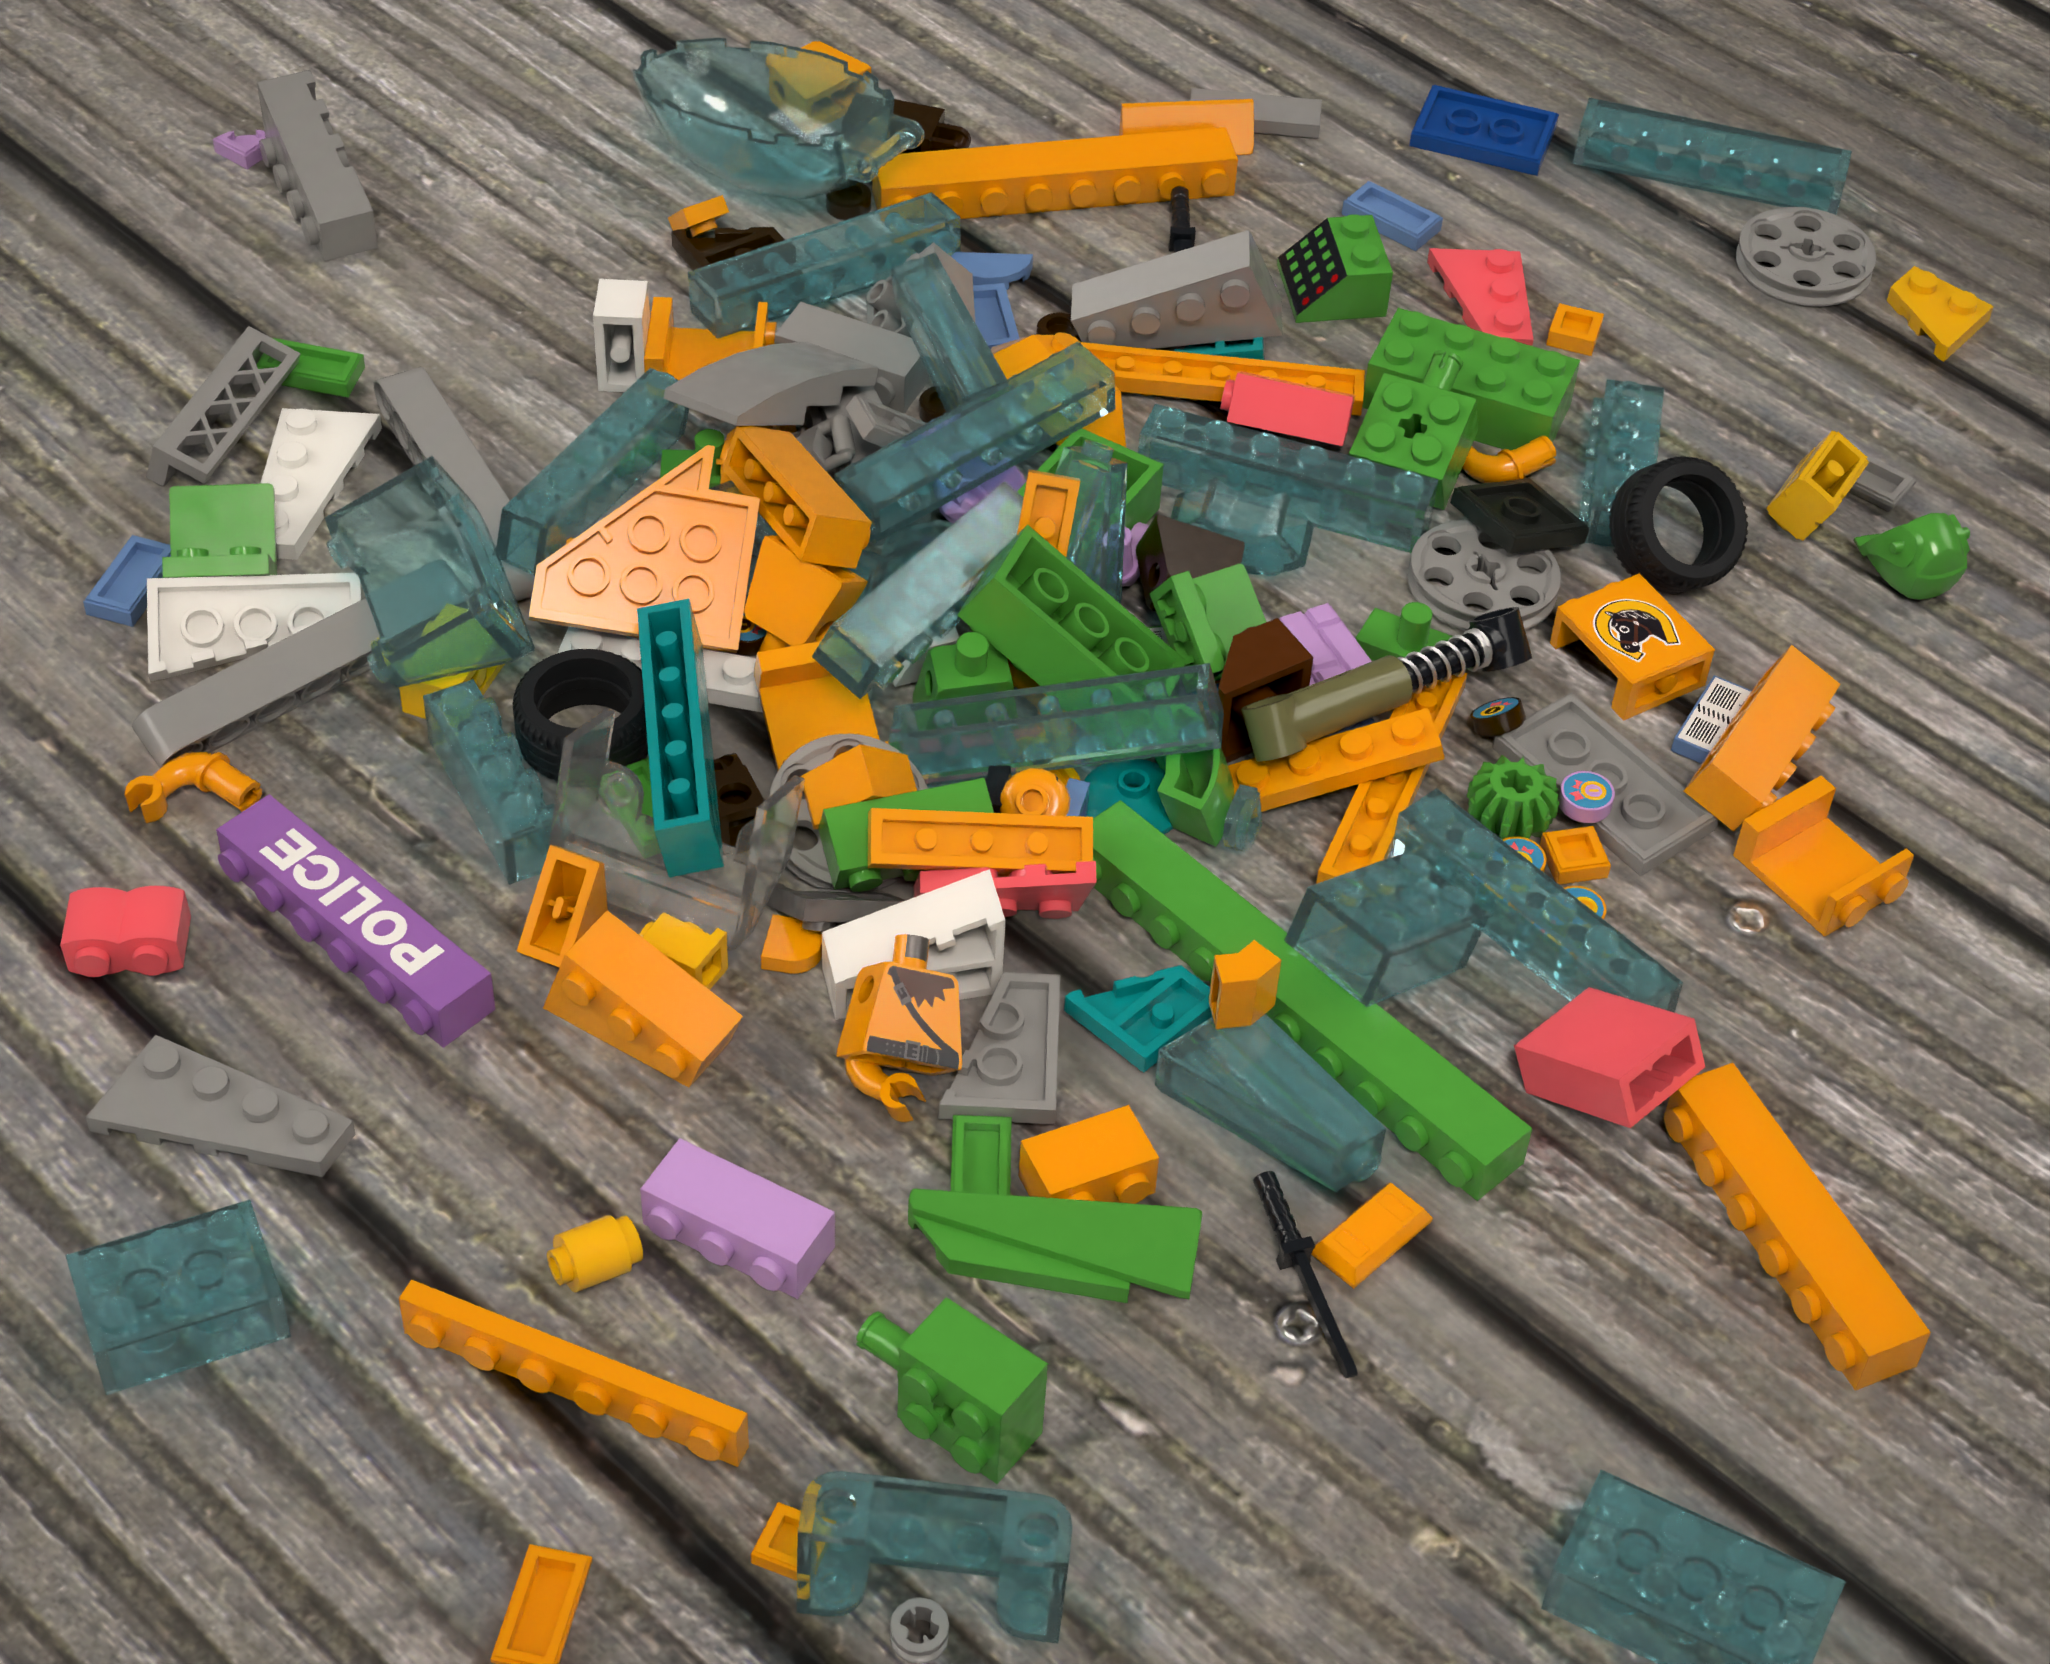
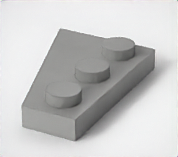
(1012, 1055)

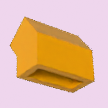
(1243, 986)

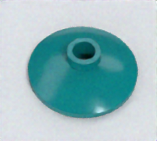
(1134, 784)

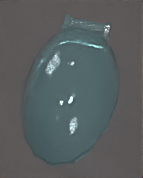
(773, 116)

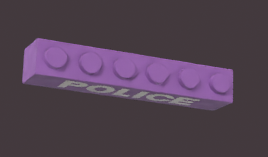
(356, 921)

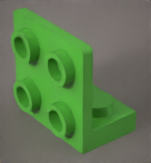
(221, 531)
(1206, 614)

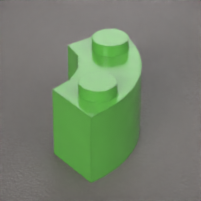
(1197, 792)

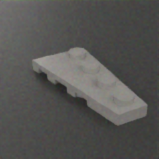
(217, 1110)

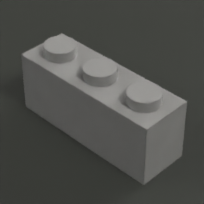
(900, 368)

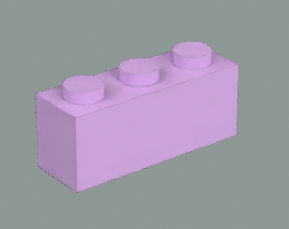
(738, 1218)

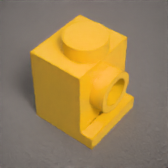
(690, 947)

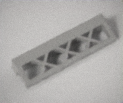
(216, 398)

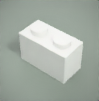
(620, 332)

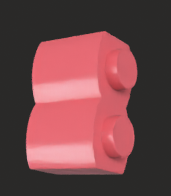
(126, 930)

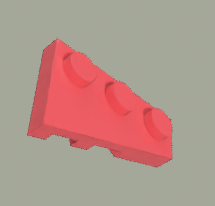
(1487, 288)
(1025, 888)

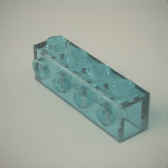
(1621, 445)
(490, 778)

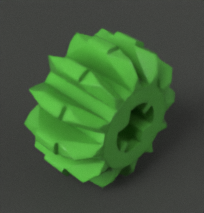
(1513, 798)

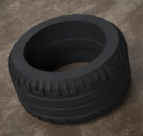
(1720, 513)
(575, 680)

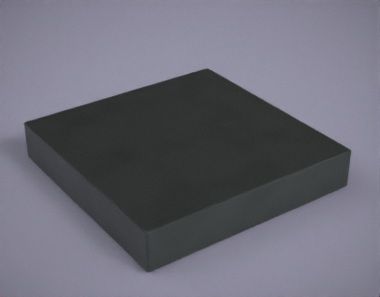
(1519, 515)

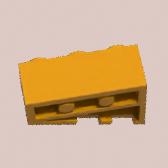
(640, 1002)

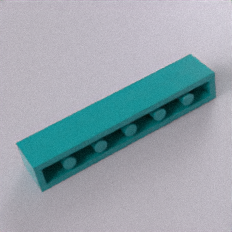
(679, 739)

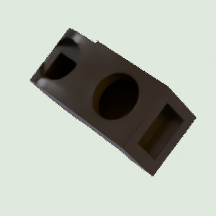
(736, 796)

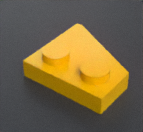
(1938, 310)

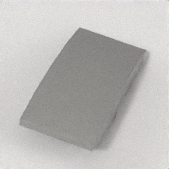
(770, 384)

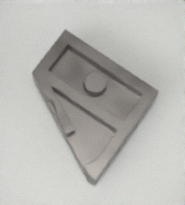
(825, 907)

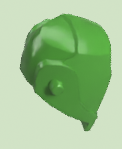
(1919, 556)

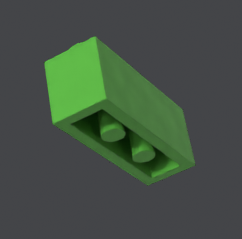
(845, 830)

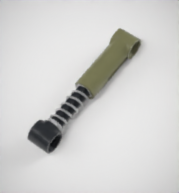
(1289, 721)

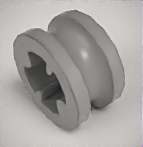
(909, 1612)

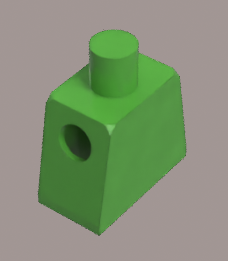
(963, 670)

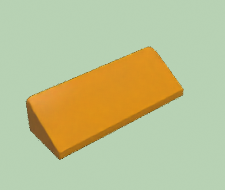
(1153, 117)

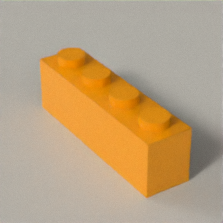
(797, 497)
(1763, 739)

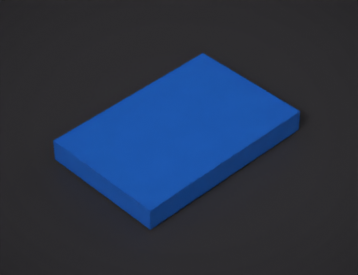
(1484, 130)

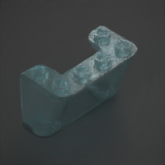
(938, 1527)

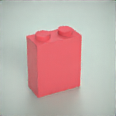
(1288, 407)
(1610, 1056)

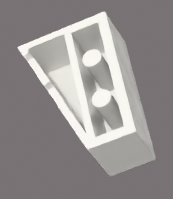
(958, 919)

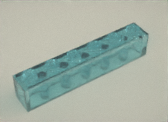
(1711, 157)
(819, 264)
(979, 439)
(591, 473)
(1327, 486)
(918, 598)
(1062, 724)
(1529, 910)

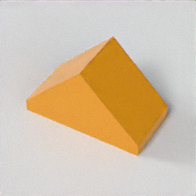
(856, 777)
(564, 905)

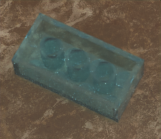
(1685, 1584)

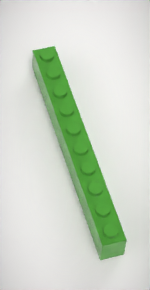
(1362, 1047)

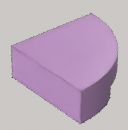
(240, 149)

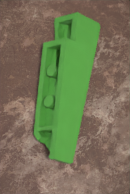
(1060, 1242)

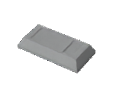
(1882, 484)

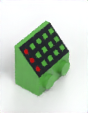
(1337, 271)

